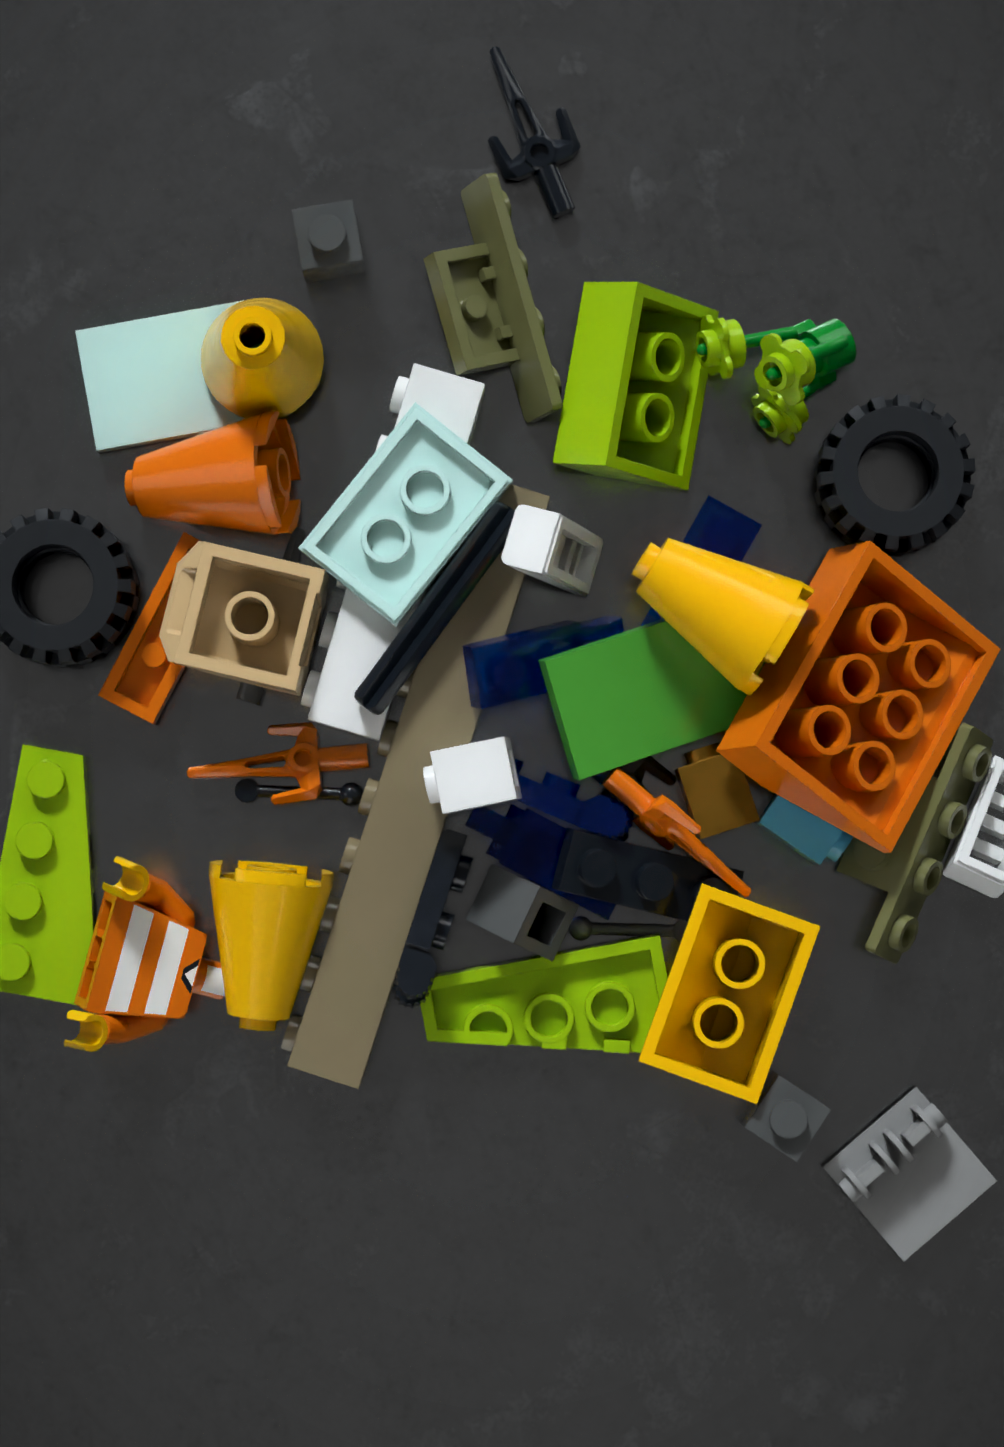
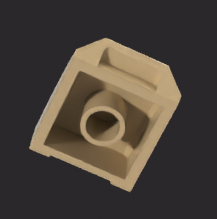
(244, 616)

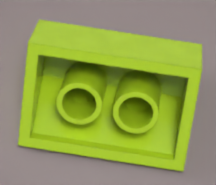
(633, 386)

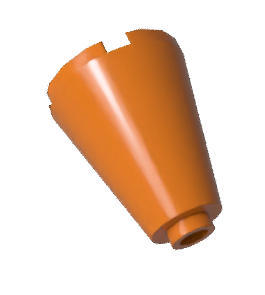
(222, 478)

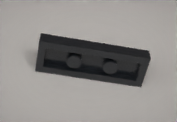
(632, 874)

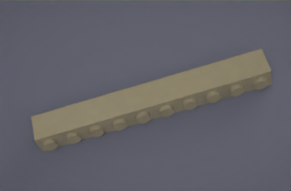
(398, 840)

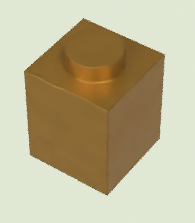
(715, 792)

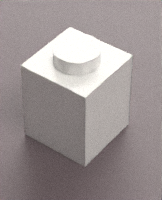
(472, 775)

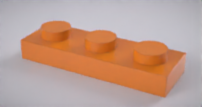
(142, 675)

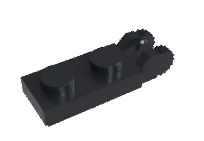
(431, 923)

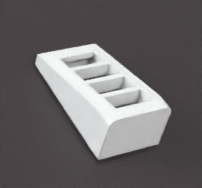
(552, 549)
(959, 864)

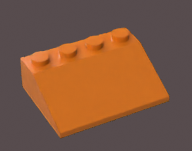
(861, 697)

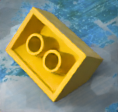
(729, 993)

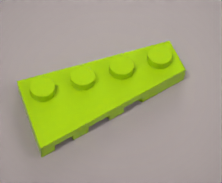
(46, 878)
(579, 1000)

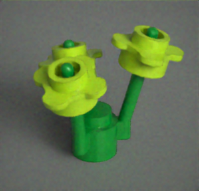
(791, 369)

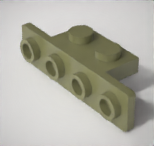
(489, 302)
(916, 861)

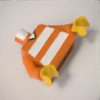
(140, 962)

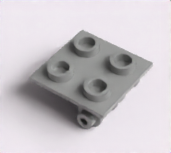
(909, 1173)

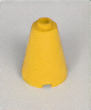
(265, 378)
(723, 607)
(265, 935)

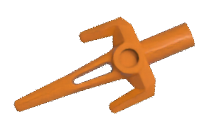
(303, 762)
(666, 822)

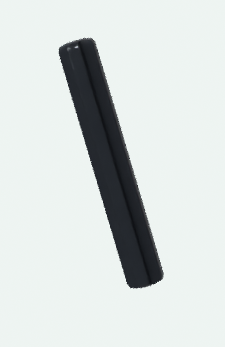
(436, 610)

